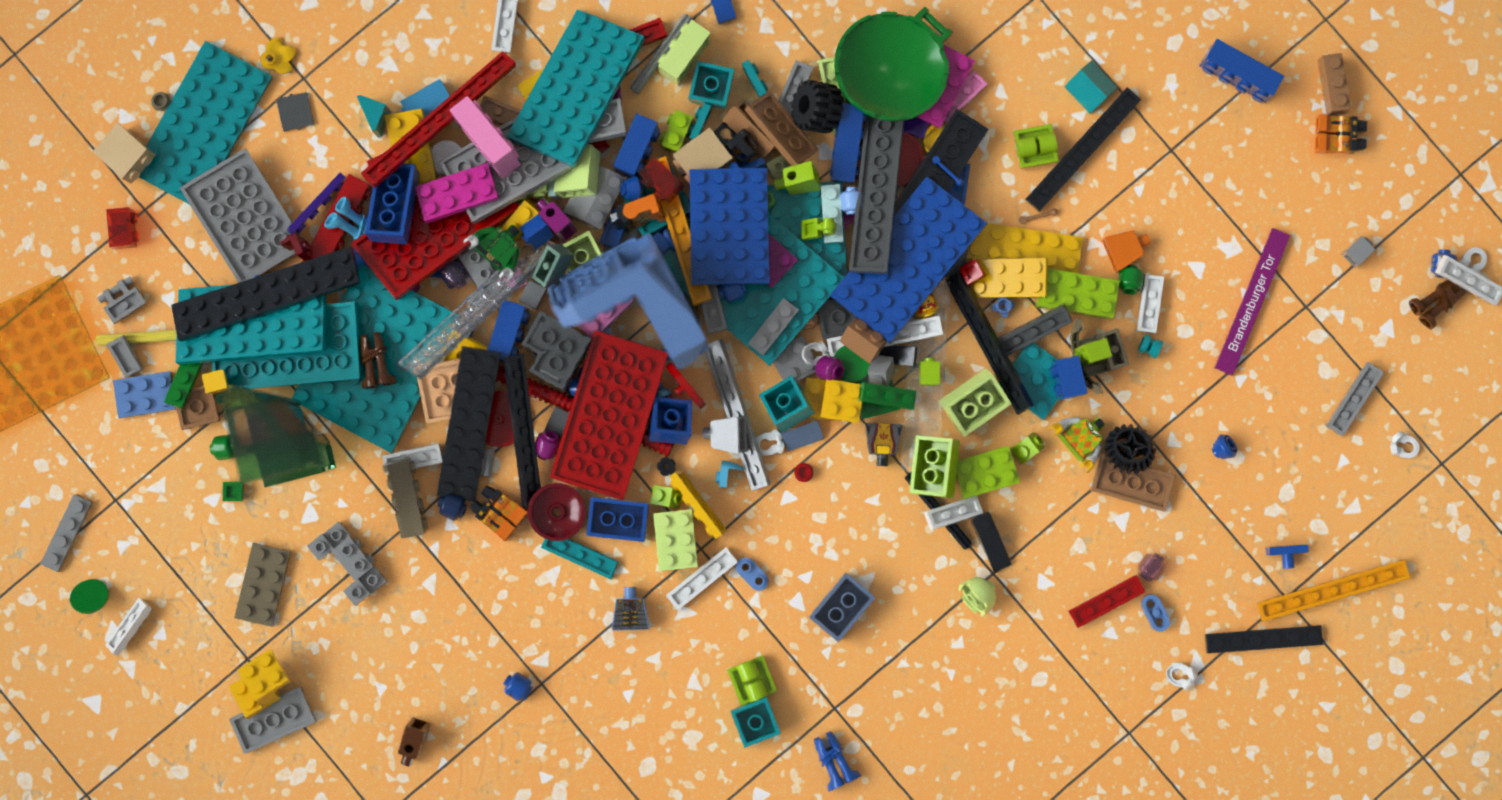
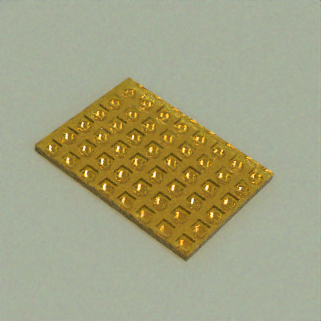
(43, 352)

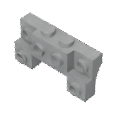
(476, 266)
(353, 559)

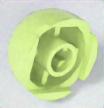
(978, 594)

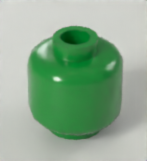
(1131, 280)
(222, 448)

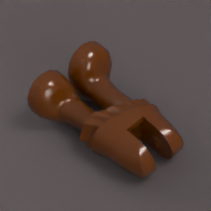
(1447, 300)
(370, 354)

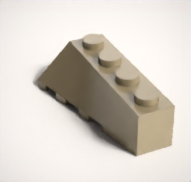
(406, 497)

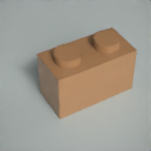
(863, 340)

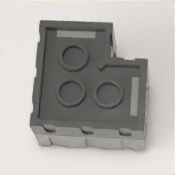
(557, 350)

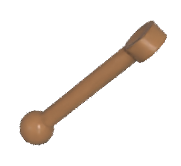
(1053, 212)

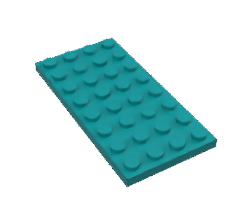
(575, 88)
(204, 118)
(280, 333)
(338, 362)

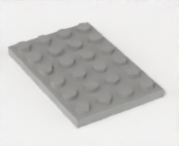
(532, 174)
(241, 215)

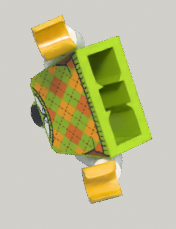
(1081, 438)

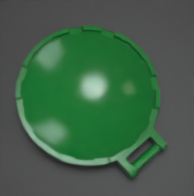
(893, 64)

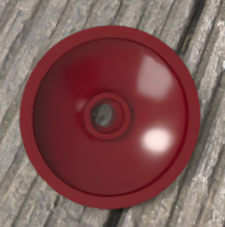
(542, 514)

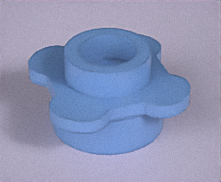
(1003, 311)

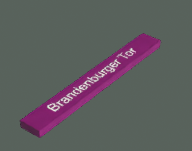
(1252, 301)

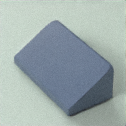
(802, 435)

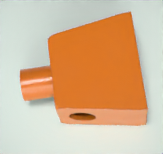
(1124, 248)

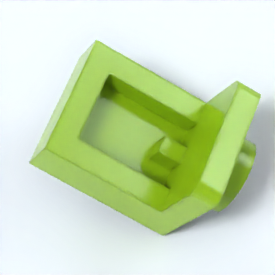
(1028, 447)
(666, 497)

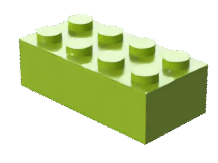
(1080, 294)

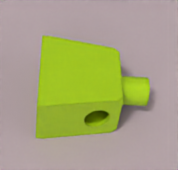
(799, 179)

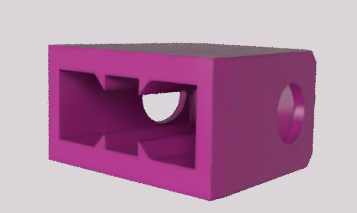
(556, 220)

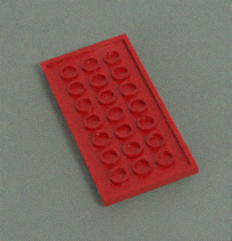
(428, 249)
(609, 415)

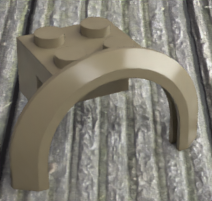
(1118, 359)

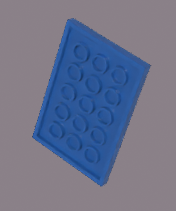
(729, 226)

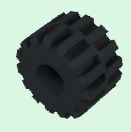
(817, 106)

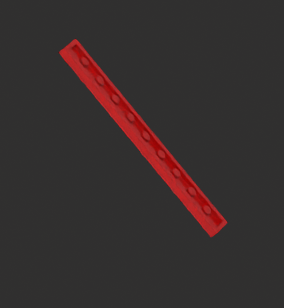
(437, 120)

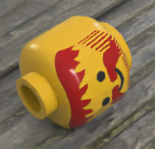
(928, 308)

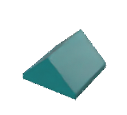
(1090, 86)
(374, 114)

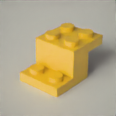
(834, 399)
(259, 684)

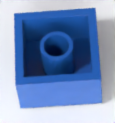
(1068, 378)
(670, 421)

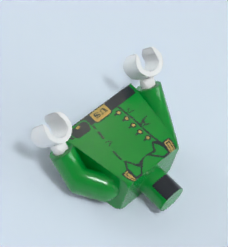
(497, 248)

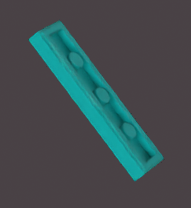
(582, 556)

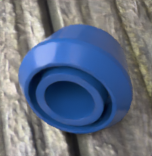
(632, 188)
(1224, 447)

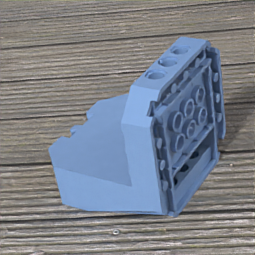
(619, 275)

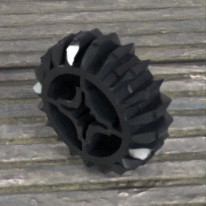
(1136, 442)

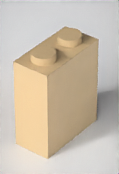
(124, 153)
(702, 153)

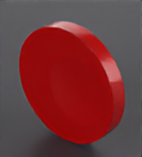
(910, 159)
(684, 386)
(500, 424)

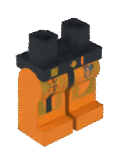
(1339, 134)
(638, 213)
(492, 511)

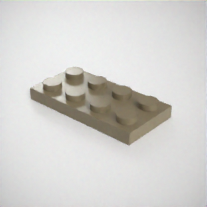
(262, 584)

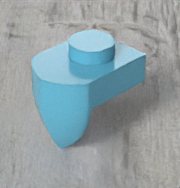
(722, 476)

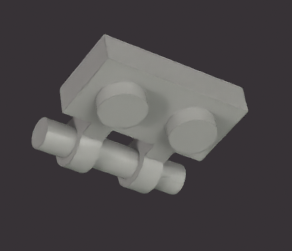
(125, 304)

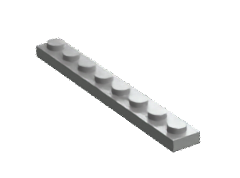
(735, 406)

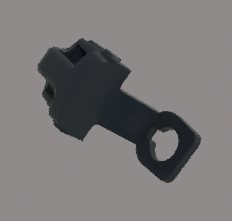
(739, 142)

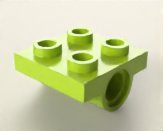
(1036, 146)
(752, 680)

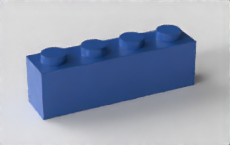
(846, 144)

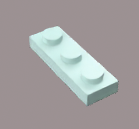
(832, 209)

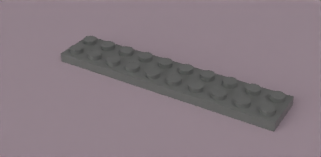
(879, 191)

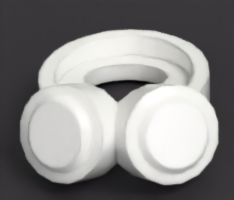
(1466, 259)
(821, 346)
(774, 435)
(1400, 437)
(1190, 671)

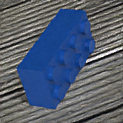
(1241, 71)
(393, 207)

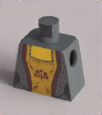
(883, 440)

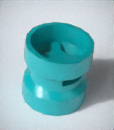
(1153, 345)

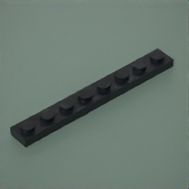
(1083, 149)
(990, 343)
(522, 426)

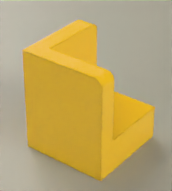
(215, 382)

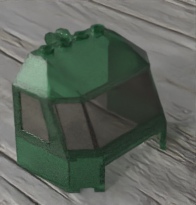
(273, 437)

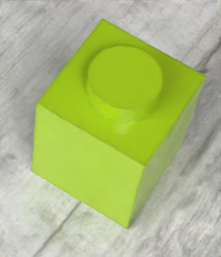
(929, 372)

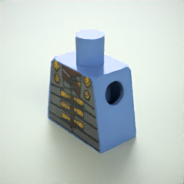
(630, 612)

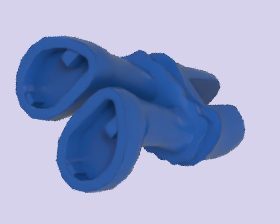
(827, 756)

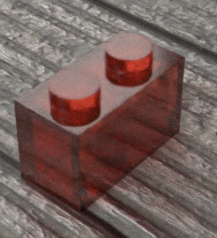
(661, 180)
(122, 228)

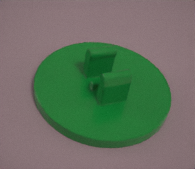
(854, 366)
(89, 596)

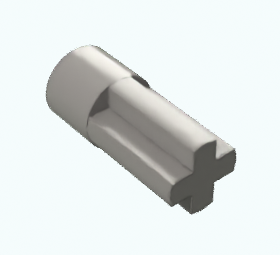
(487, 462)

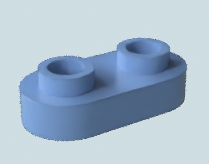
(751, 574)
(1155, 612)

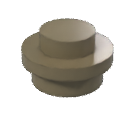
(160, 101)

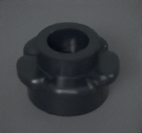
(671, 466)

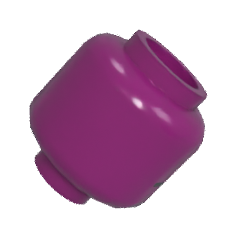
(829, 368)
(547, 445)

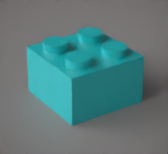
(711, 85)
(787, 403)
(755, 722)

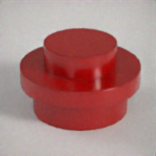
(803, 472)

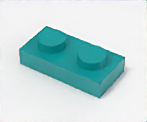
(751, 71)
(702, 116)

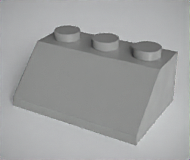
(595, 209)

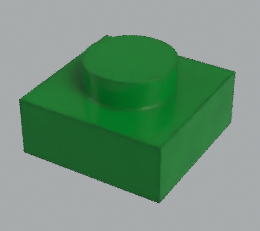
(233, 491)

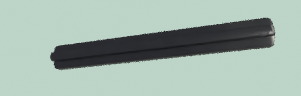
(954, 529)

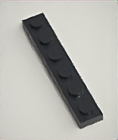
(1263, 639)

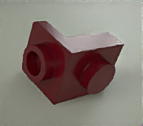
(299, 245)

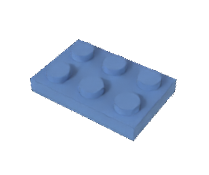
(142, 394)

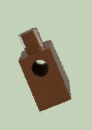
(413, 740)

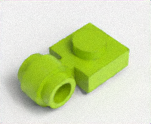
(814, 227)

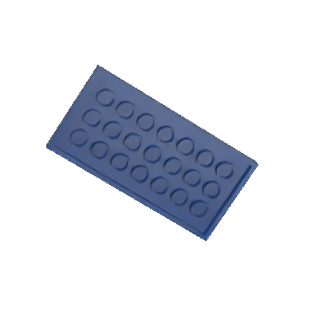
(926, 243)

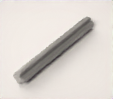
(653, 64)

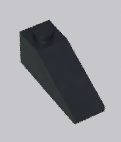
(990, 541)

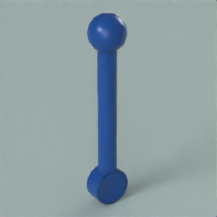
(936, 160)

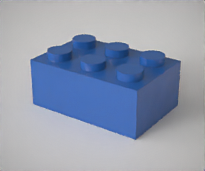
(637, 146)
(509, 329)
(617, 519)

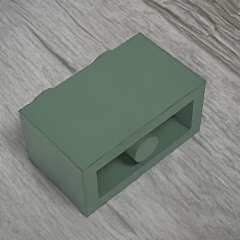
(552, 265)

